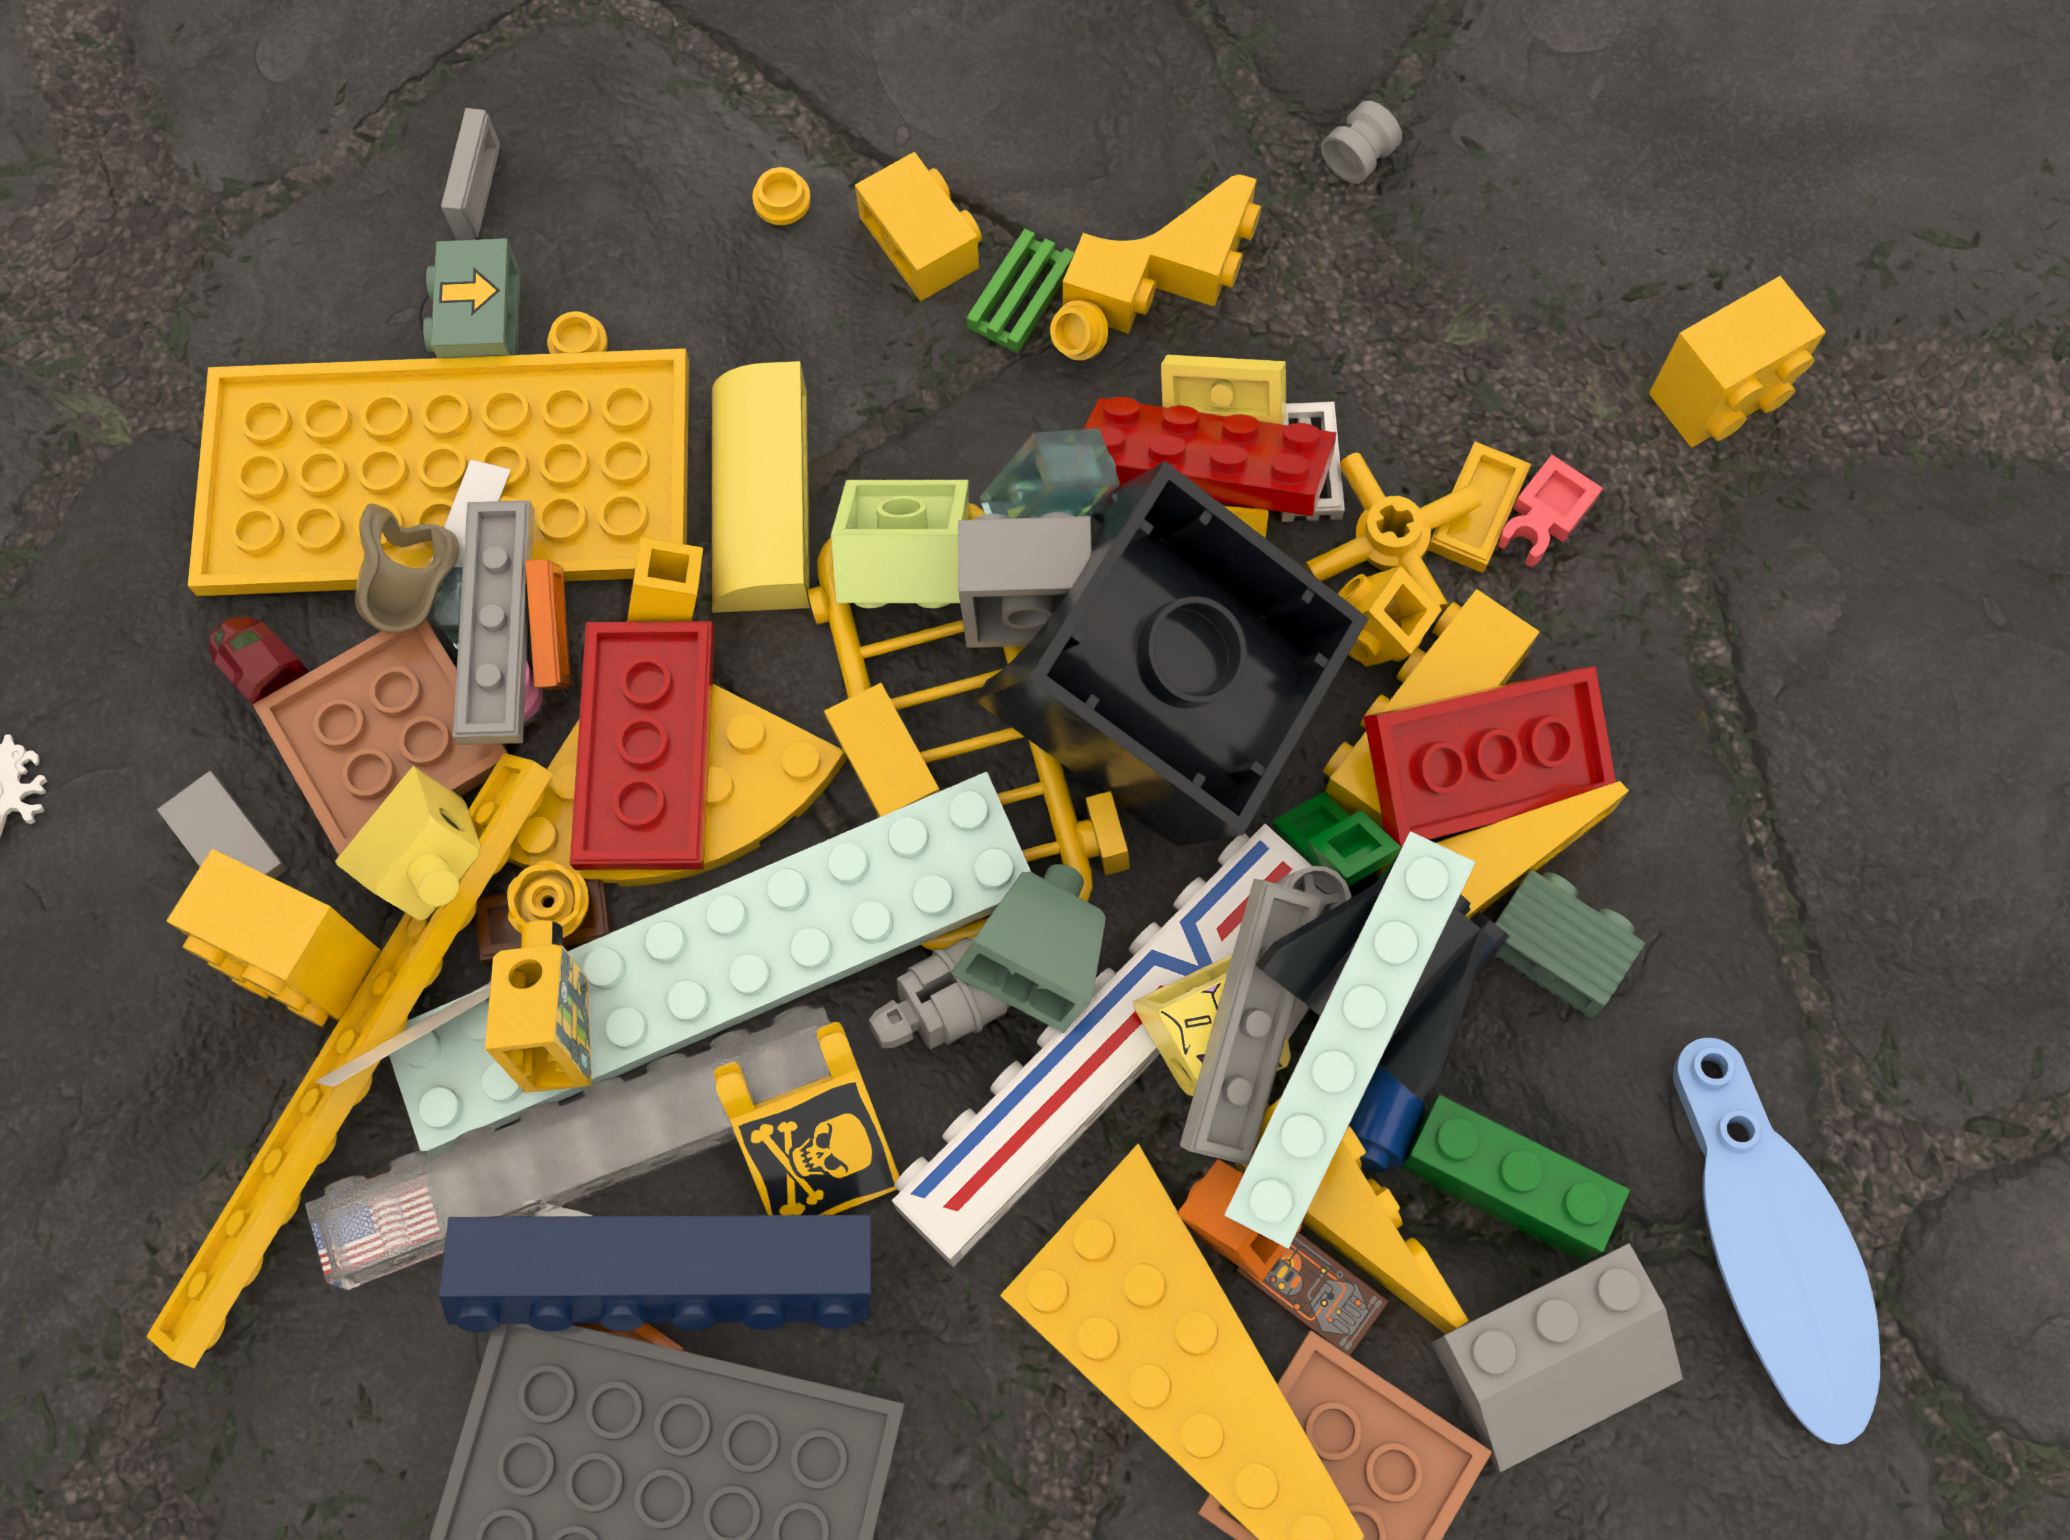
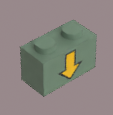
(473, 299)

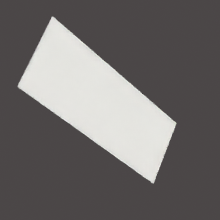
(480, 484)

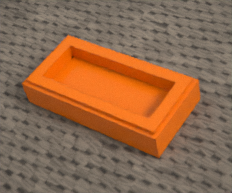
(548, 624)

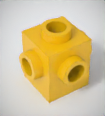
(1396, 613)

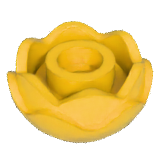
(546, 881)

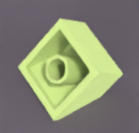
(898, 542)

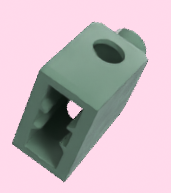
(1039, 948)

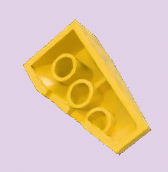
(1363, 1224)

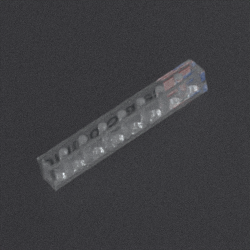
(557, 1151)

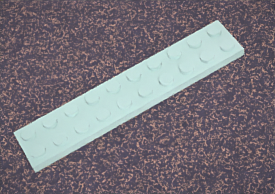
(738, 952)

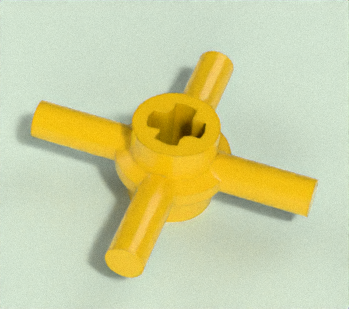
(1398, 517)

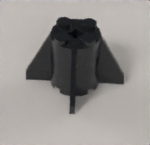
(1317, 952)

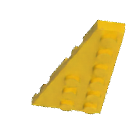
(1158, 1337)

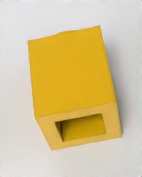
(664, 582)

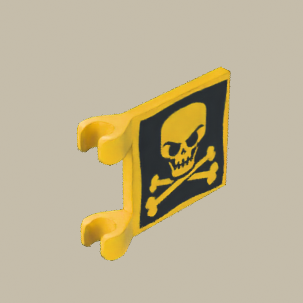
(815, 1144)

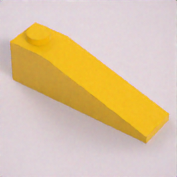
(1526, 842)

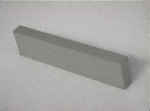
(493, 623)
(1246, 1030)

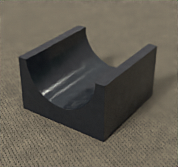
(1178, 661)

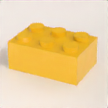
(273, 939)

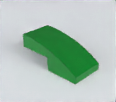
(1334, 839)

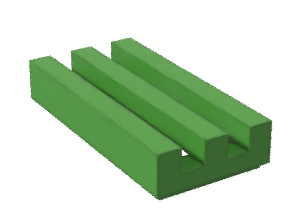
(1042, 254)

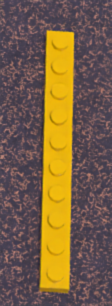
(311, 1120)

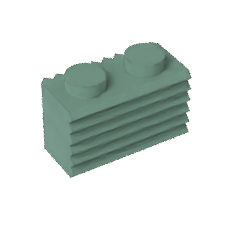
(1566, 942)

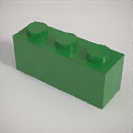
(1515, 1179)

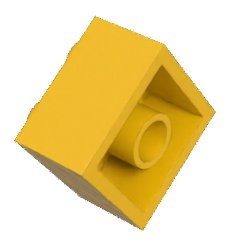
(1737, 363)

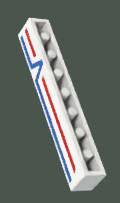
(1079, 1072)

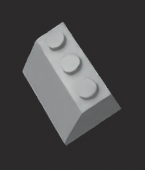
(1562, 1357)

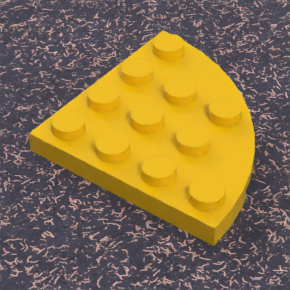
(756, 783)

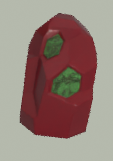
(253, 657)

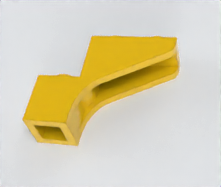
(1184, 258)

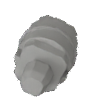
(935, 1004)

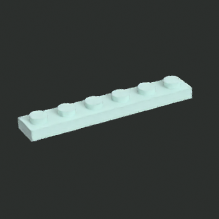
(1349, 1039)

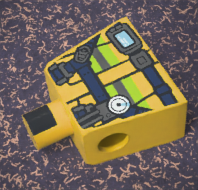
(540, 1013)

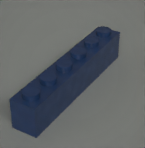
(656, 1271)

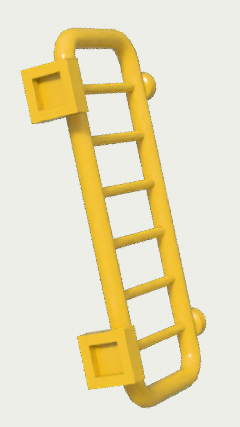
(1075, 840)

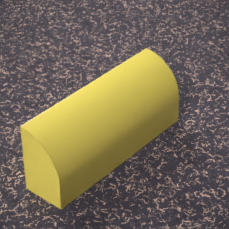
(760, 489)

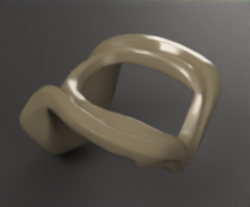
(396, 595)

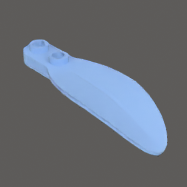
(1783, 1252)

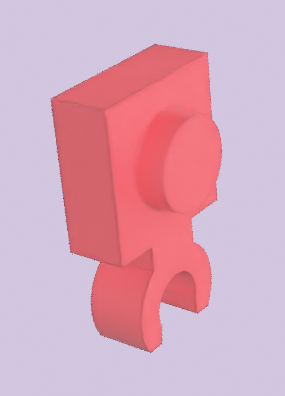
(1550, 504)

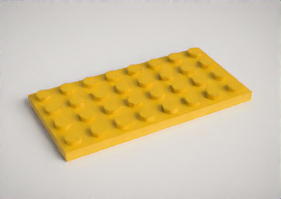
(311, 444)

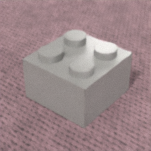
(1017, 573)

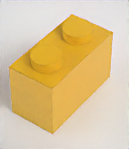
(919, 225)

